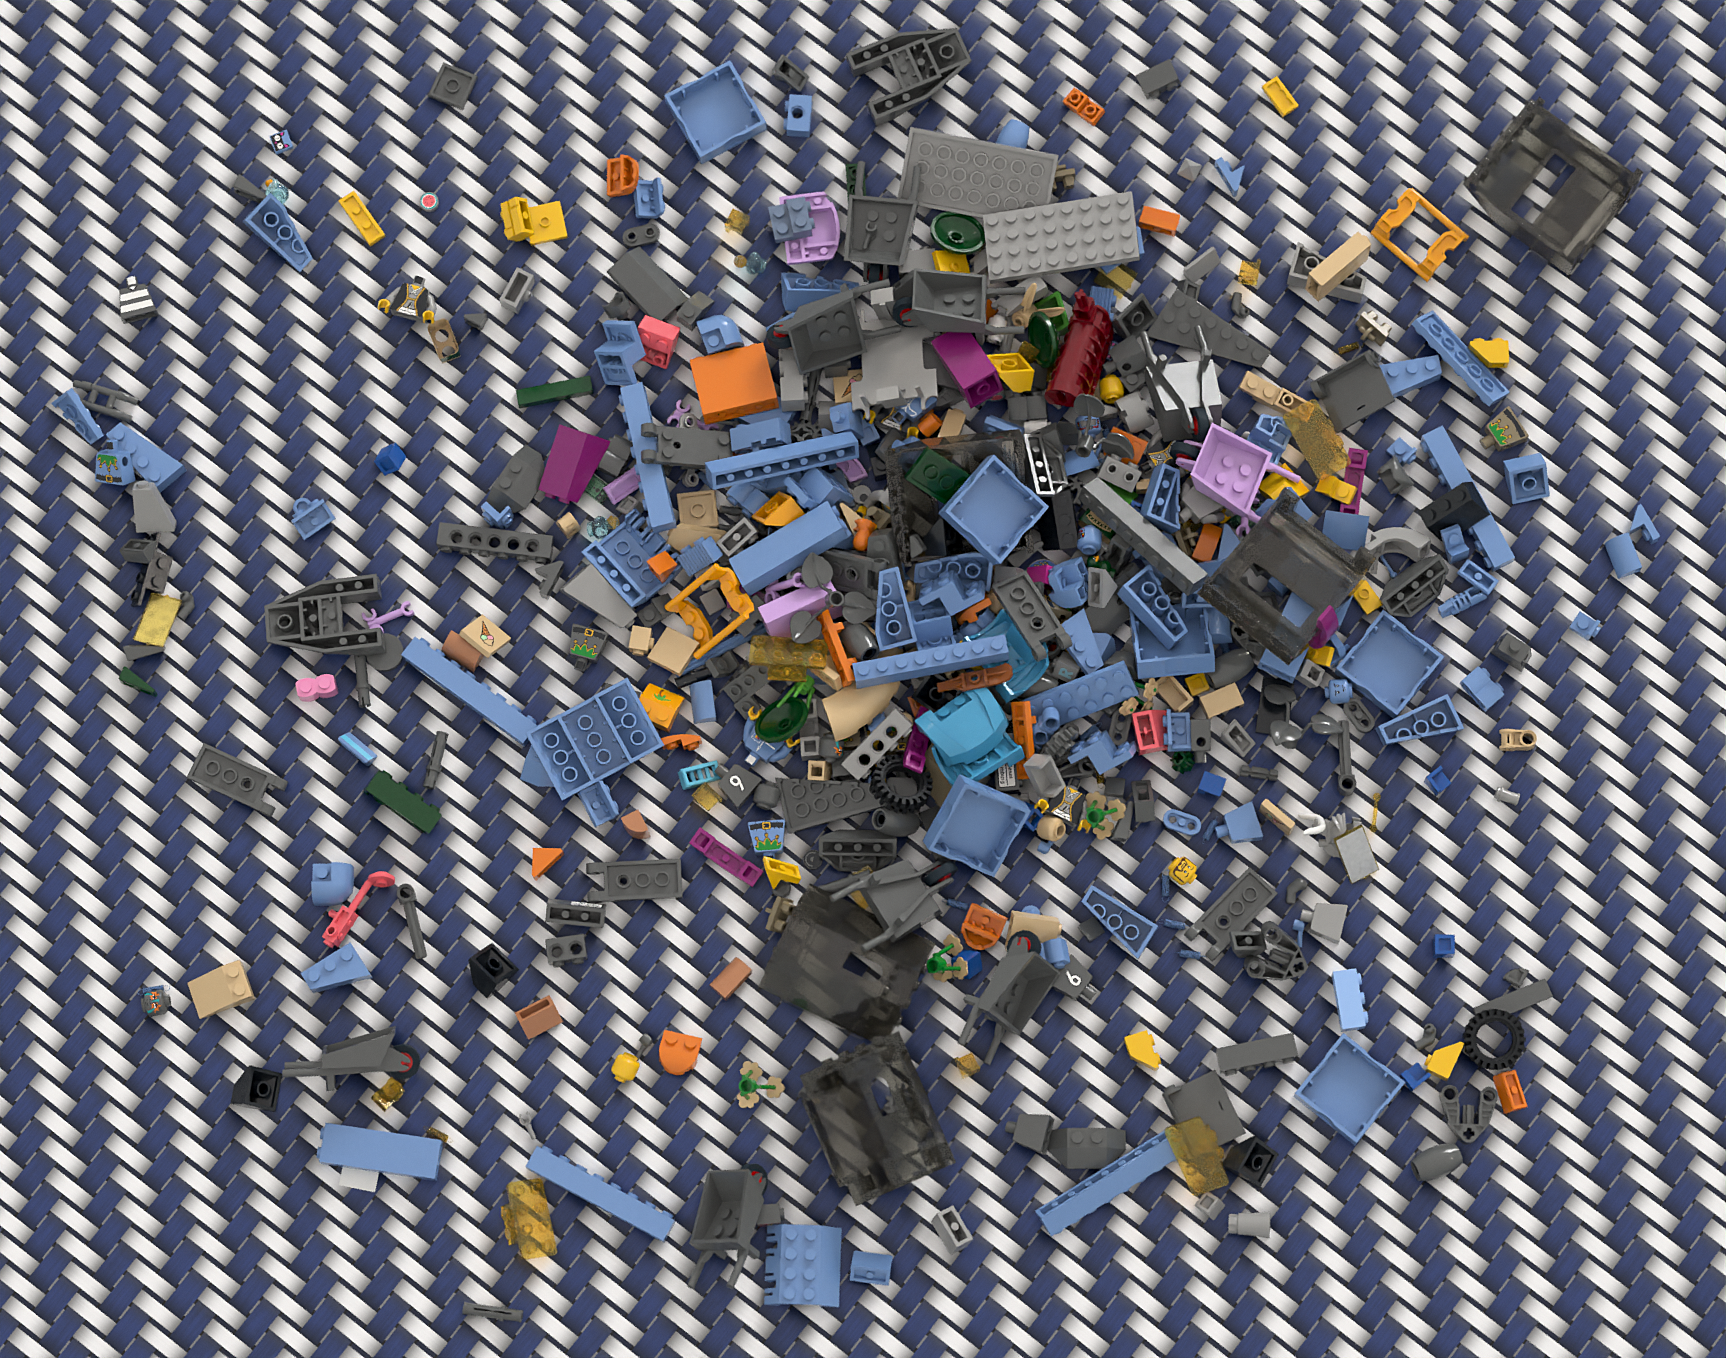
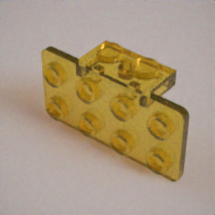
(1317, 439)
(786, 658)
(1198, 1155)
(528, 1219)

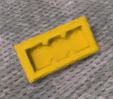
(1279, 96)
(1367, 598)
(1320, 656)

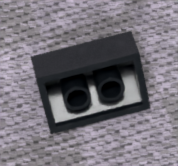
(1458, 506)
(1059, 522)

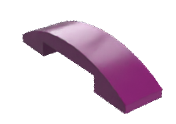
(1354, 476)
(1328, 624)
(916, 747)
(725, 857)

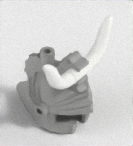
(1329, 829)

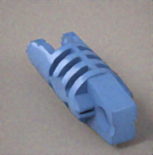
(1461, 602)

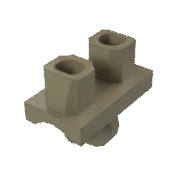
(1064, 175)
(1371, 329)
(1183, 539)
(779, 913)

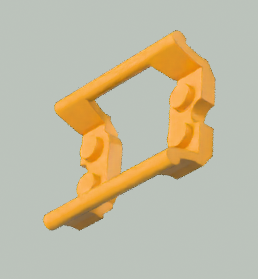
(1436, 253)
(693, 616)

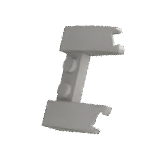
(1011, 303)

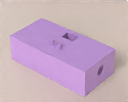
(778, 613)

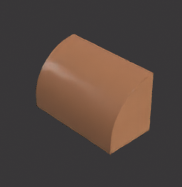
(461, 651)
(635, 825)
(731, 978)
(538, 1017)

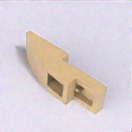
(1269, 394)

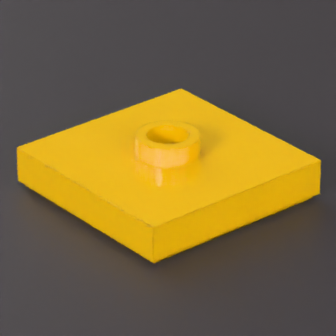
(547, 223)
(950, 262)

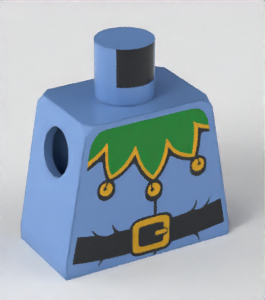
(114, 465)
(767, 837)

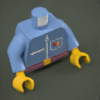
(761, 750)

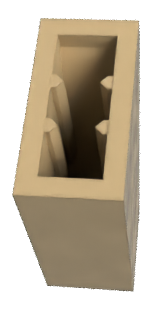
(952, 425)
(686, 534)
(1043, 926)

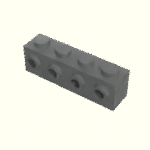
(1256, 1053)

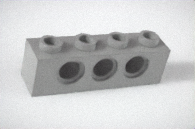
(895, 719)

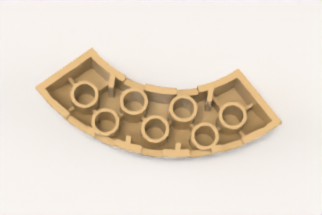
(854, 707)

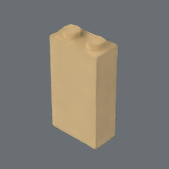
(1338, 266)

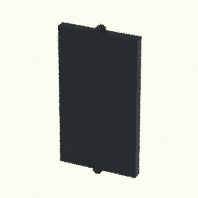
(1269, 711)

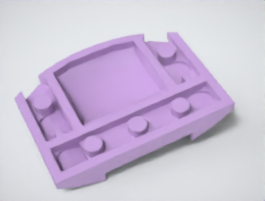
(825, 235)

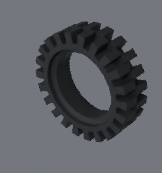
(904, 803)
(1517, 1039)

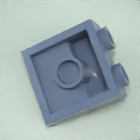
(791, 220)

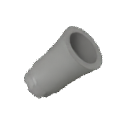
(1250, 1224)

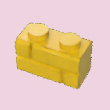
(516, 219)

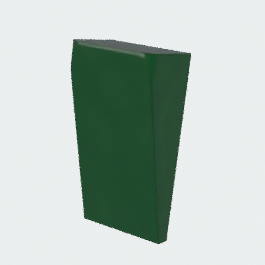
(130, 679)

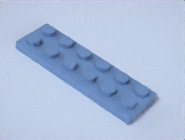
(1460, 358)
(1086, 693)

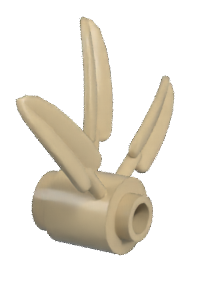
(1022, 317)

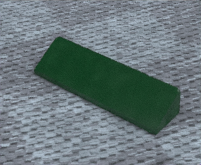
(554, 392)

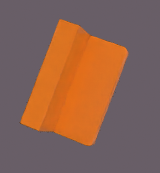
(1159, 221)

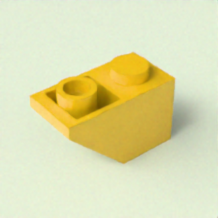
(1491, 353)
(1141, 1050)

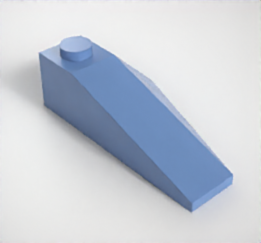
(968, 567)

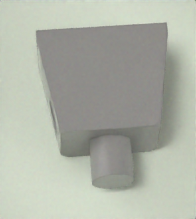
(1326, 920)

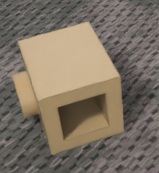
(641, 641)

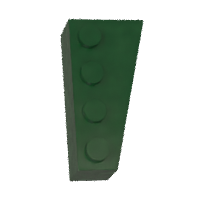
(403, 802)

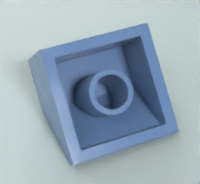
(1526, 478)

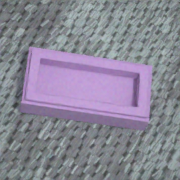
(622, 486)

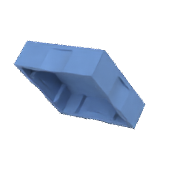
(715, 112)
(993, 510)
(1189, 656)
(1389, 664)
(976, 825)
(1349, 1089)

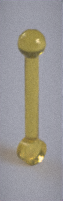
(1373, 828)

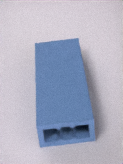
(788, 547)
(1297, 612)
(380, 1151)

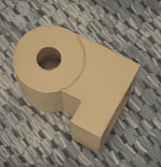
(568, 525)
(819, 770)

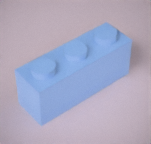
(1349, 1000)

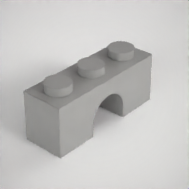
(810, 734)

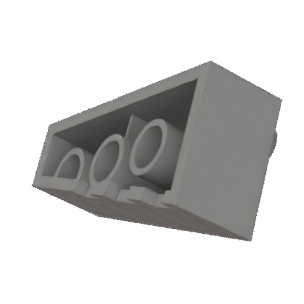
(1306, 260)
(791, 383)

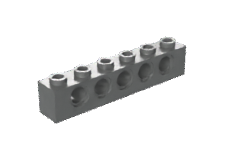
(487, 535)

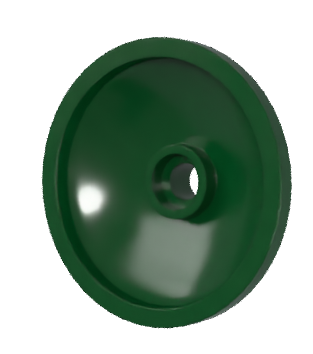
(957, 233)
(1044, 337)
(781, 723)

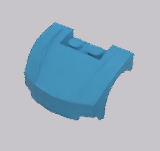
(1024, 666)
(965, 726)
(1004, 753)

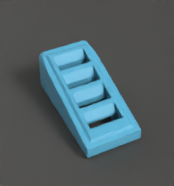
(689, 770)

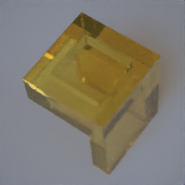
(737, 221)
(1249, 272)
(706, 796)
(967, 1065)

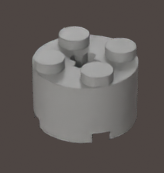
(1134, 413)

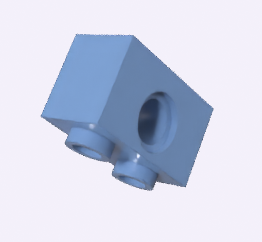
(801, 126)

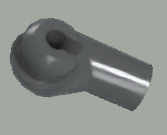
(1236, 306)
(188, 605)
(1297, 885)
(1428, 1037)

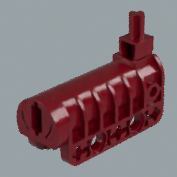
(1082, 354)

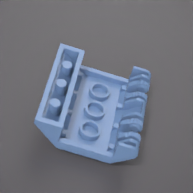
(623, 559)
(803, 1265)

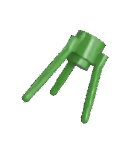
(802, 688)

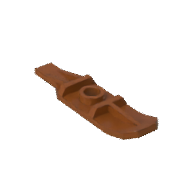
(986, 678)

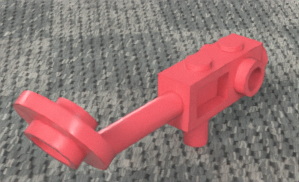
(345, 917)

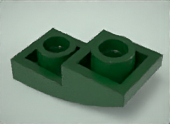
(851, 171)

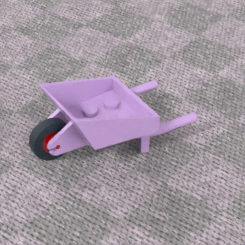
(1227, 469)

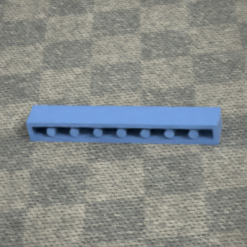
(782, 460)
(1453, 473)
(652, 476)
(930, 661)
(468, 690)
(1106, 1184)
(601, 1194)

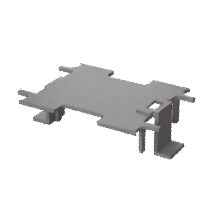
(893, 363)

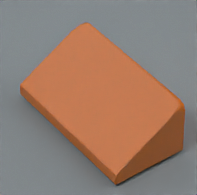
(1509, 1091)

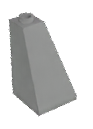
(596, 594)

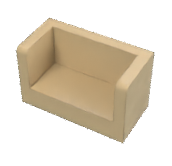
(1174, 694)
(1221, 701)

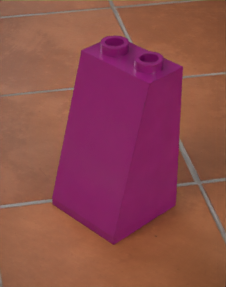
(967, 366)
(571, 464)

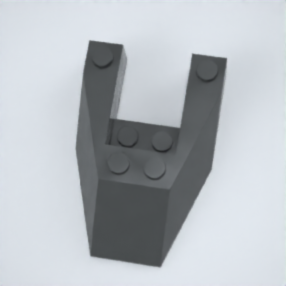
(921, 65)
(314, 617)

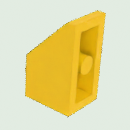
(1443, 1061)

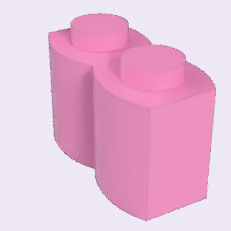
(311, 689)

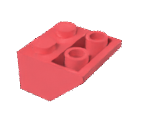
(658, 341)
(1149, 731)

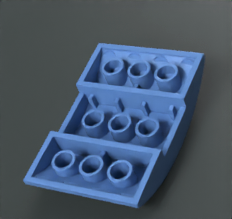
(594, 739)

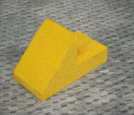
(1336, 489)
(780, 870)

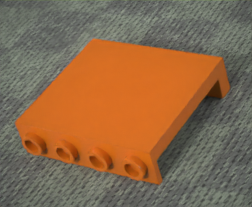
(734, 383)

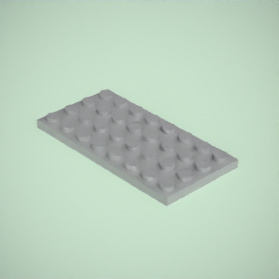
(975, 174)
(1061, 237)

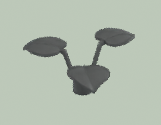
(1114, 443)
(856, 606)
(1285, 733)

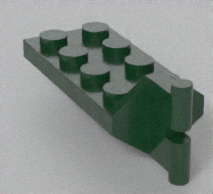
(936, 475)

